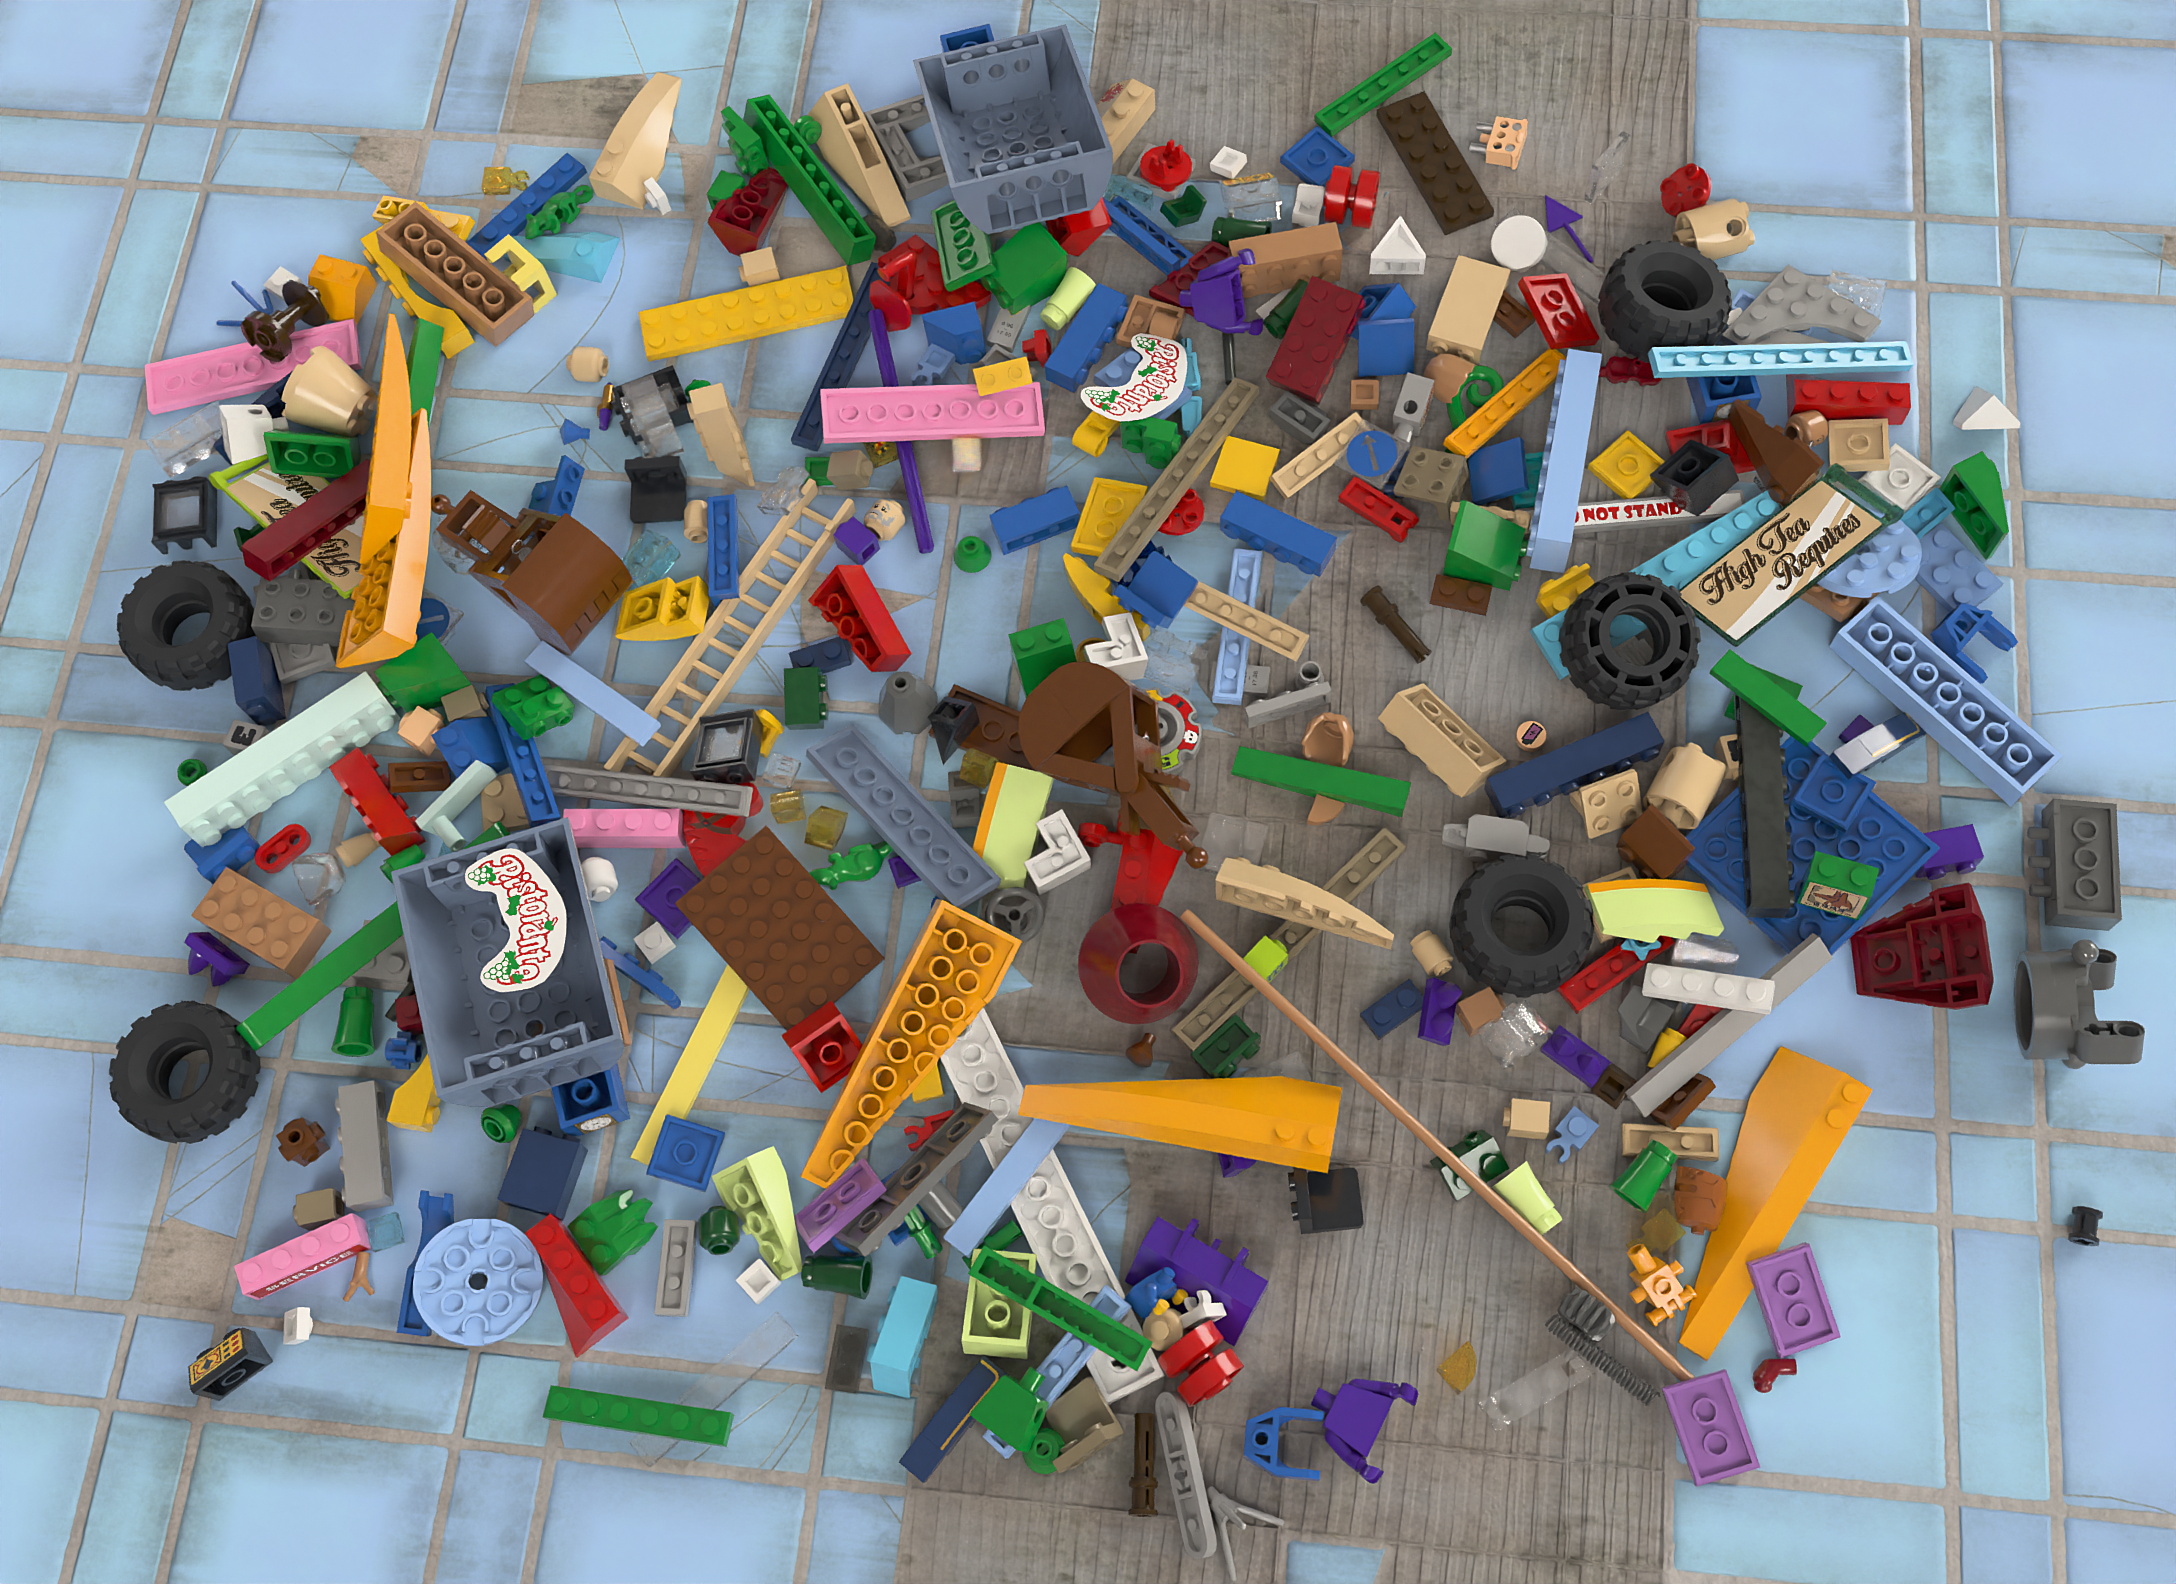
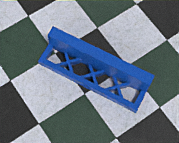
(1145, 241)
(723, 548)

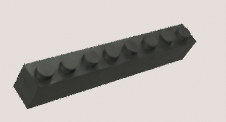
(1763, 814)

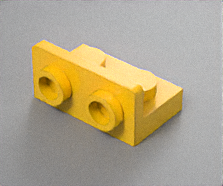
(1002, 376)
(1561, 593)

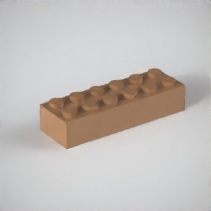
(455, 274)

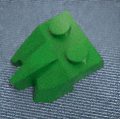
(613, 1229)

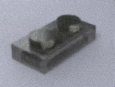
(847, 1359)

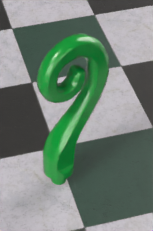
(1481, 373)

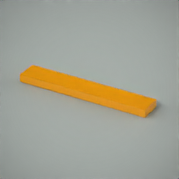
(1505, 405)

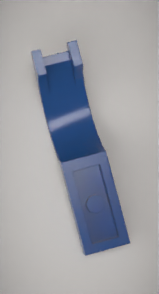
(436, 1215)

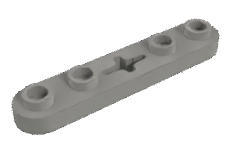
(1190, 1491)

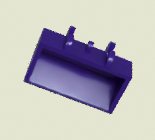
(1198, 1269)

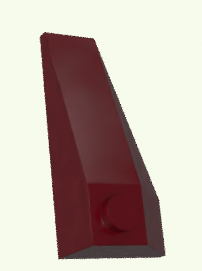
(748, 214)

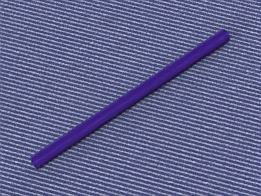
(904, 448)

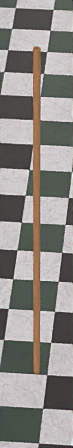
(1435, 1145)

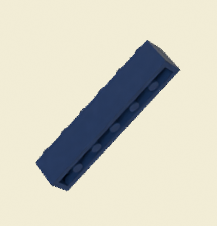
(1574, 765)

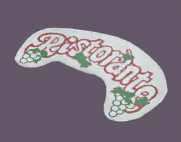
(1153, 384)
(532, 913)

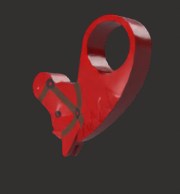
(715, 836)

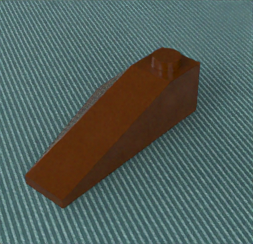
(1781, 464)

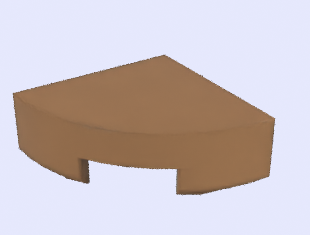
(1324, 810)

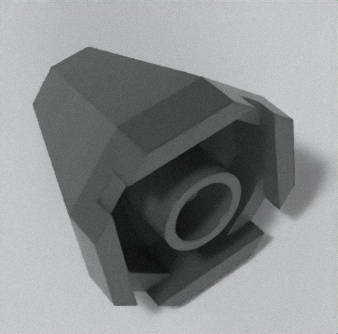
(906, 703)

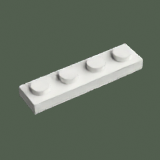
(1709, 988)

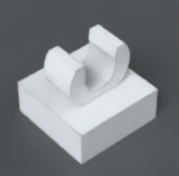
(1201, 1312)

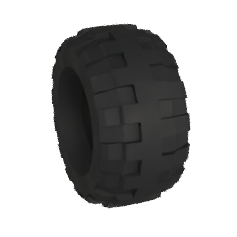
(1663, 299)
(163, 603)
(1595, 663)
(1527, 884)
(154, 1049)

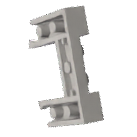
(889, 126)

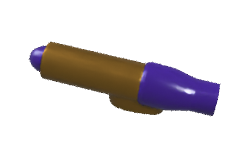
(604, 409)

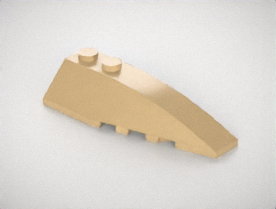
(637, 144)
(1295, 900)

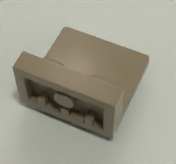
(1433, 478)
(1083, 1423)

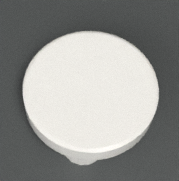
(1519, 243)

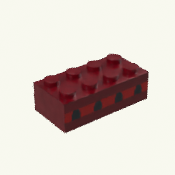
(1315, 340)

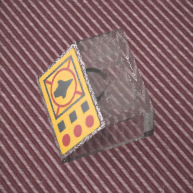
(1252, 197)

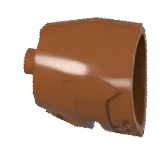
(1699, 1199)

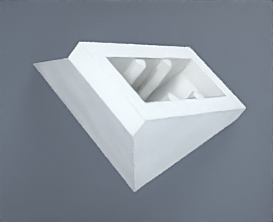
(1398, 252)
(1984, 411)

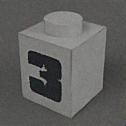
(243, 735)

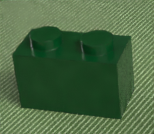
(805, 698)

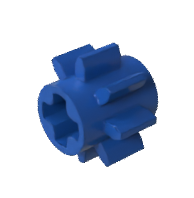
(403, 1050)

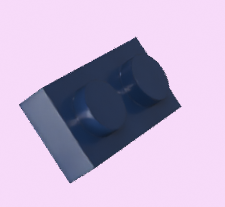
(825, 655)
(1393, 1009)

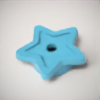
(1640, 949)

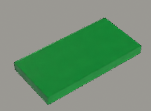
(961, 246)

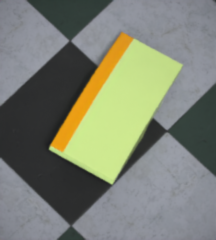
(1008, 822)
(1653, 908)

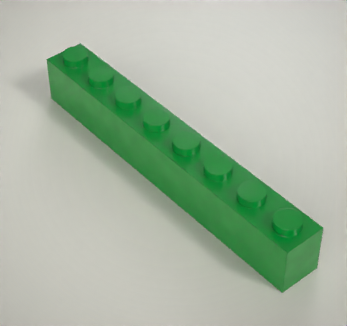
(810, 181)

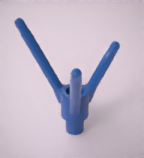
(268, 310)

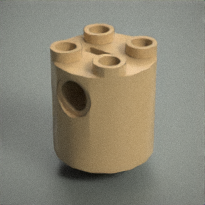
(1715, 229)
(1685, 786)

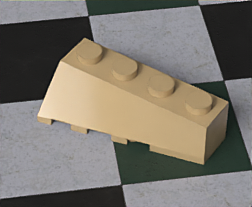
(720, 432)

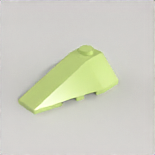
(762, 1199)

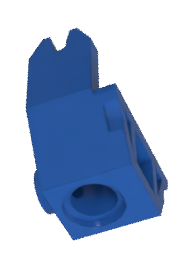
(1959, 628)
(1266, 1455)

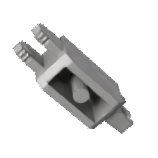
(1492, 837)

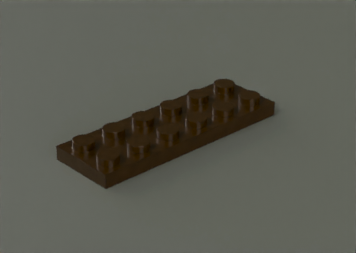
(1435, 163)

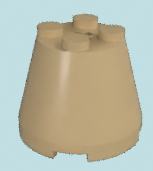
(329, 395)

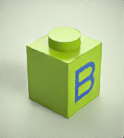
(1267, 958)

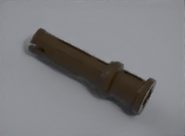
(1388, 614)
(1143, 1482)

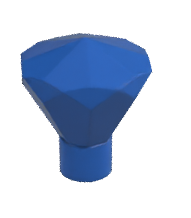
(571, 432)

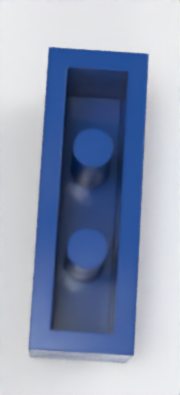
(1035, 519)

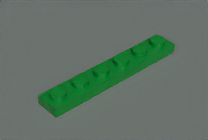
(1383, 84)
(638, 1416)

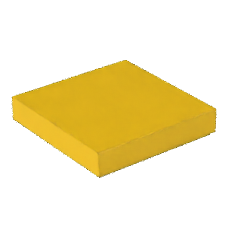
(1626, 466)
(1245, 467)

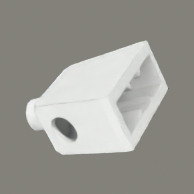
(244, 430)

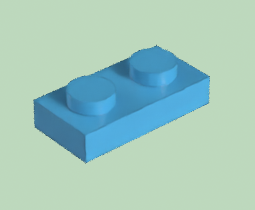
(1927, 512)

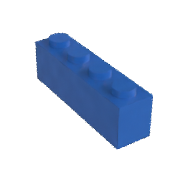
(1086, 338)
(1277, 534)

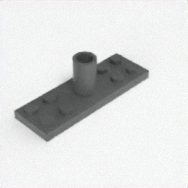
(920, 1182)

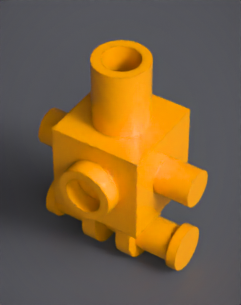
(1658, 1284)

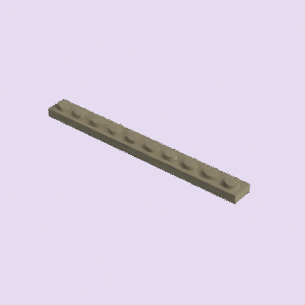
(1175, 480)
(1238, 991)

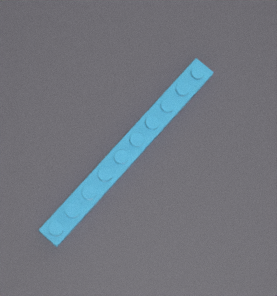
(1779, 359)

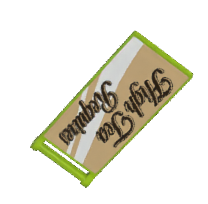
(273, 495)

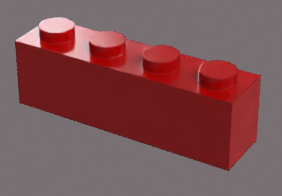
(1848, 398)
(861, 618)
(372, 799)
(1143, 871)
(580, 1293)

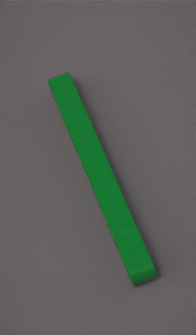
(333, 968)

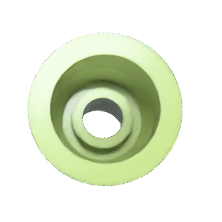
(1067, 298)
(1528, 1198)

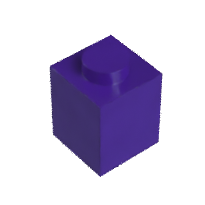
(856, 541)

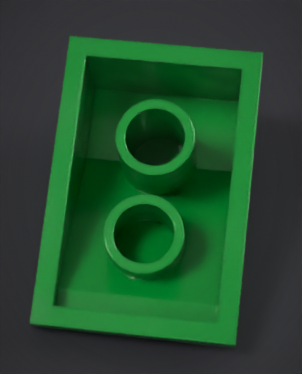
(1978, 497)

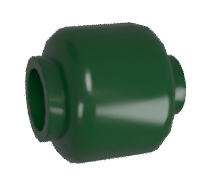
(719, 1230)

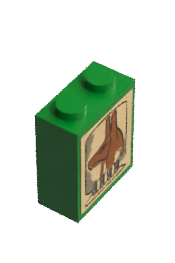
(1837, 885)

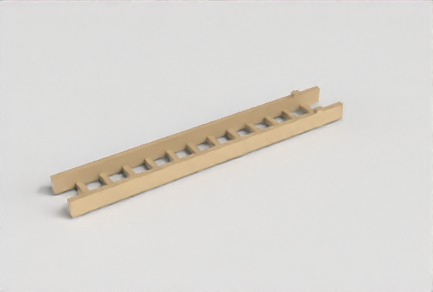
(750, 648)

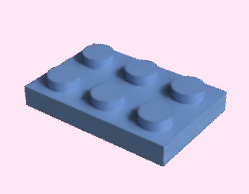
(1120, 373)
(1953, 571)

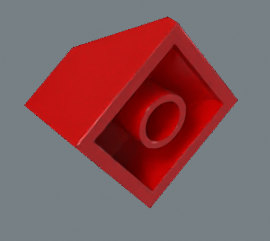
(824, 1046)

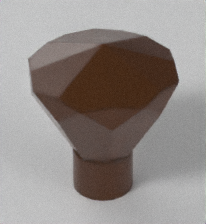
(1141, 1052)

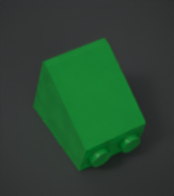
(1027, 269)
(1484, 548)
(1040, 652)
(420, 676)

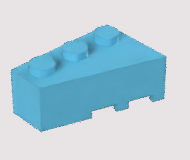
(902, 1335)

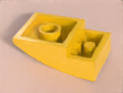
(664, 610)

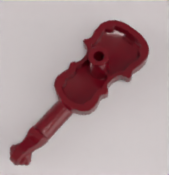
(1625, 369)

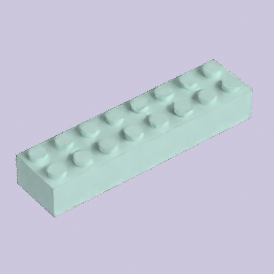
(282, 760)

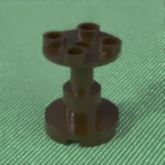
(273, 330)

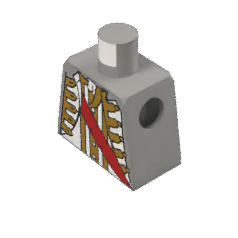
(1412, 406)

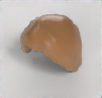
(1448, 375)
(1328, 739)

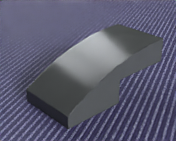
(963, 802)

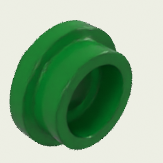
(189, 766)

